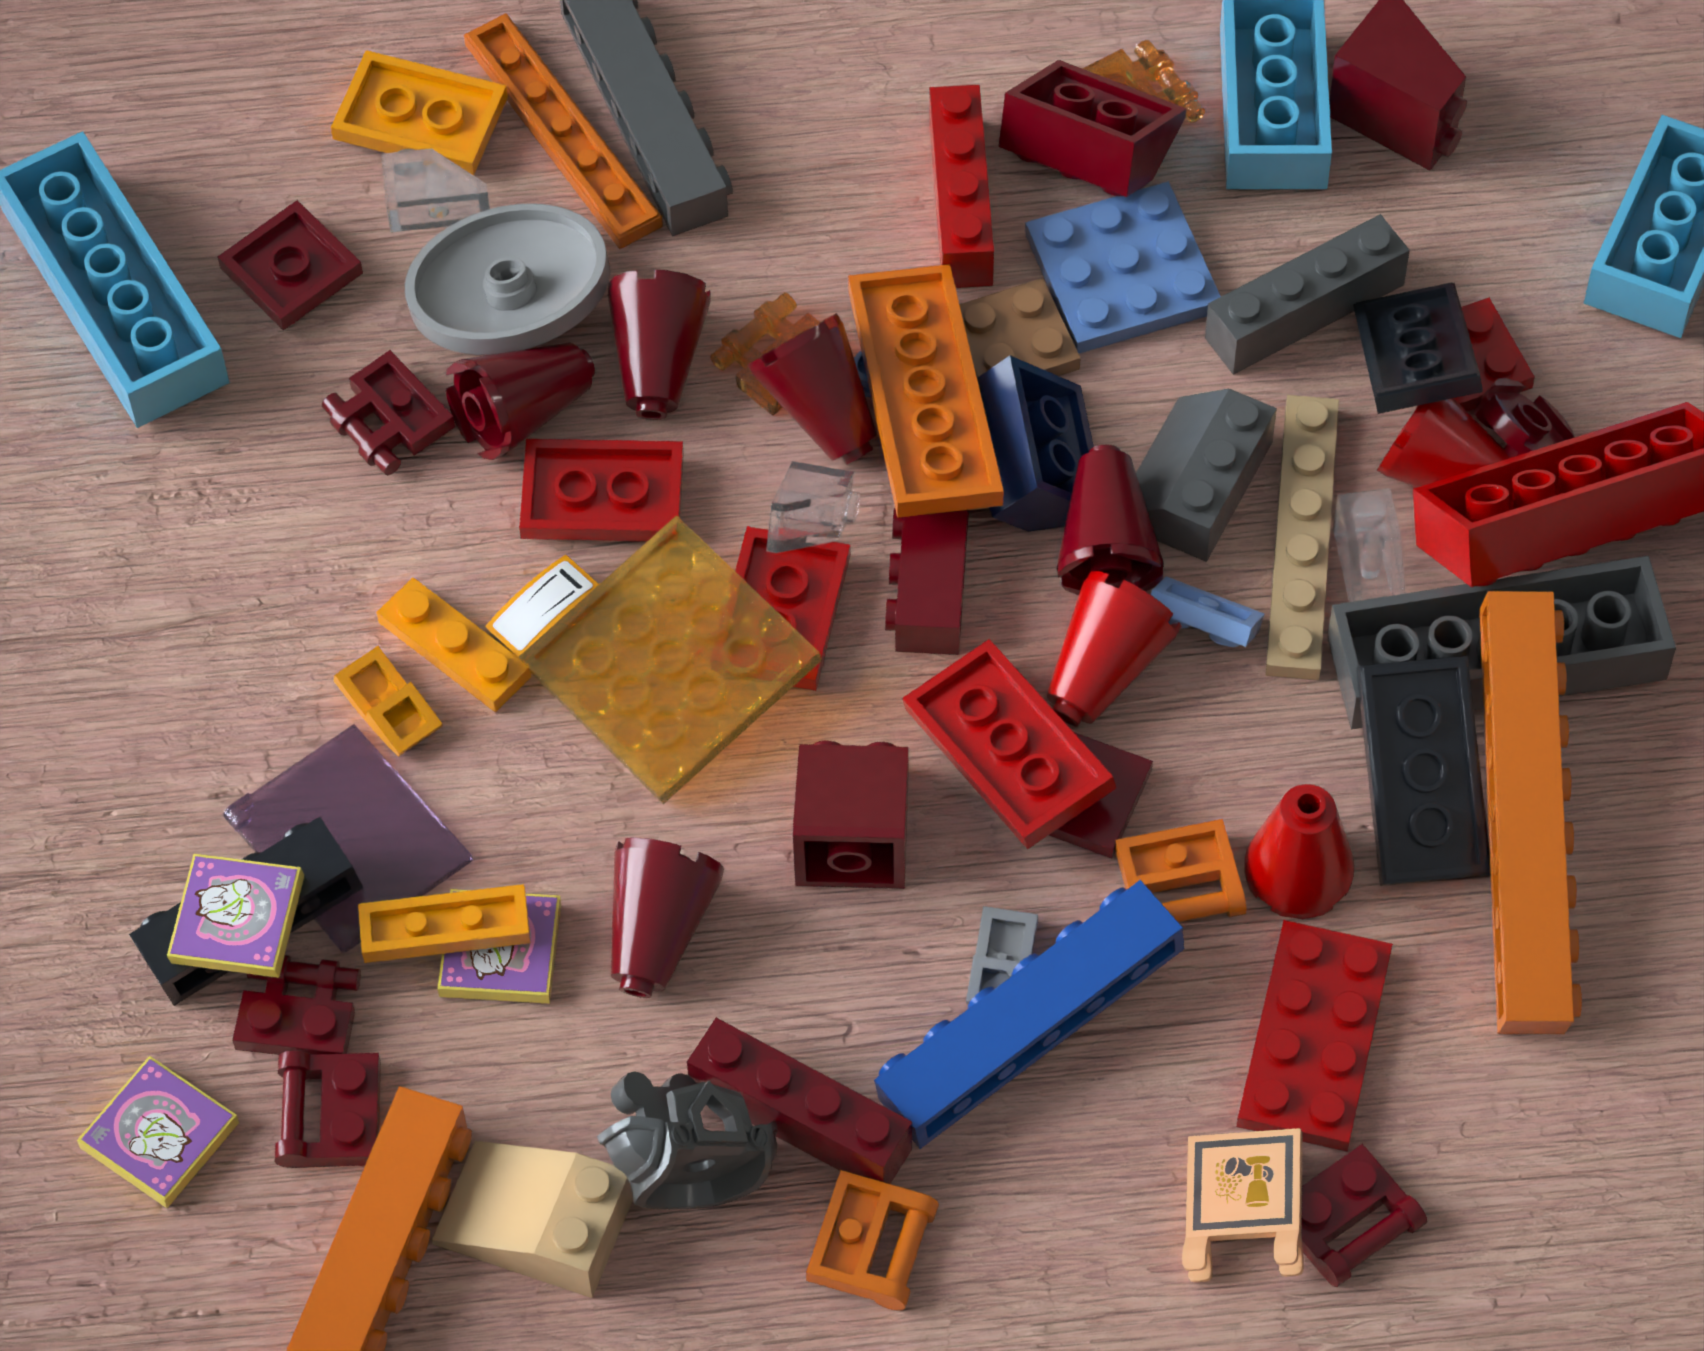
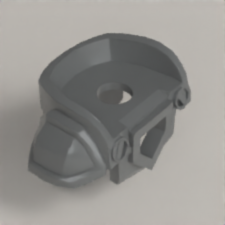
(672, 1155)

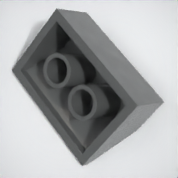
(1203, 466)

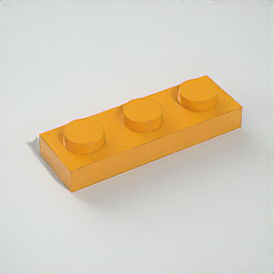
(454, 644)
(444, 923)

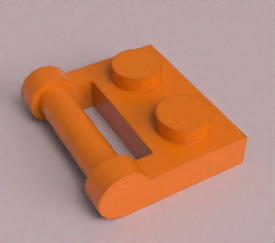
(1184, 859)
(853, 1233)

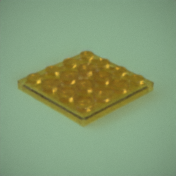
(670, 659)

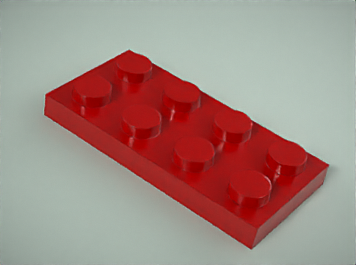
(1009, 743)
(1315, 1034)

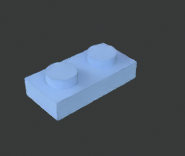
(1223, 619)

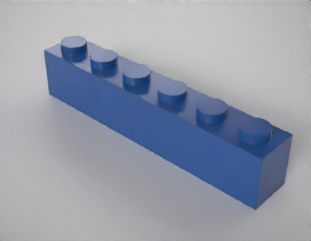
(1029, 1012)

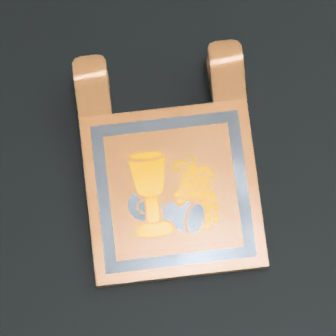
(1244, 1190)

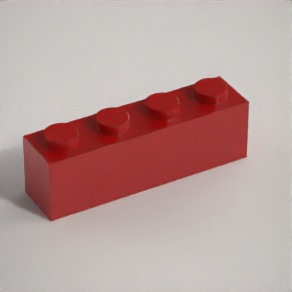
(961, 184)

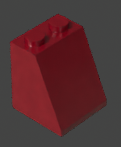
(1399, 86)
(851, 815)

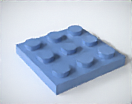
(1122, 267)

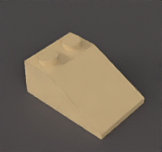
(537, 1213)

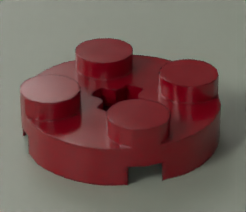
(1519, 420)

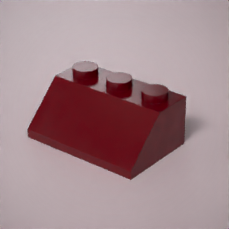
(1089, 127)

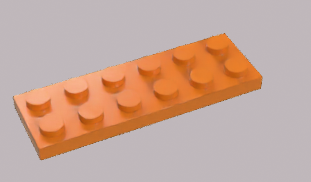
(924, 391)

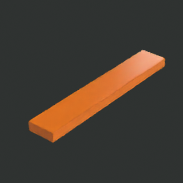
(564, 131)

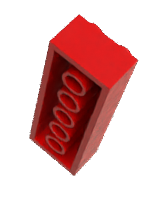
(1565, 497)

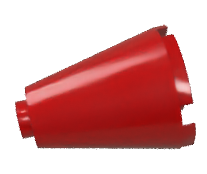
(1438, 444)
(1107, 647)
(1300, 855)

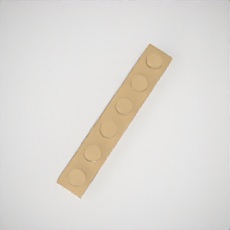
(1302, 538)

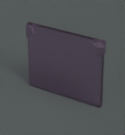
(372, 814)

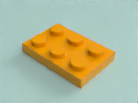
(419, 107)

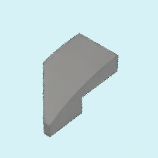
(1002, 943)

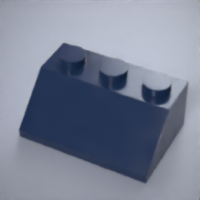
(1037, 440)

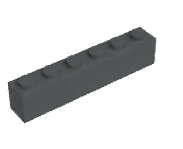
(650, 111)

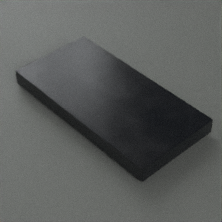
(1417, 348)
(1423, 770)

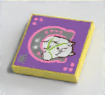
(236, 915)
(512, 971)
(158, 1131)

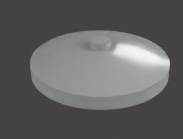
(507, 279)

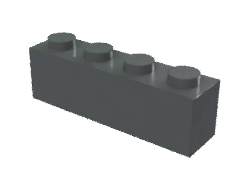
(1306, 294)

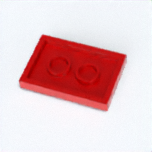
(600, 489)
(799, 585)

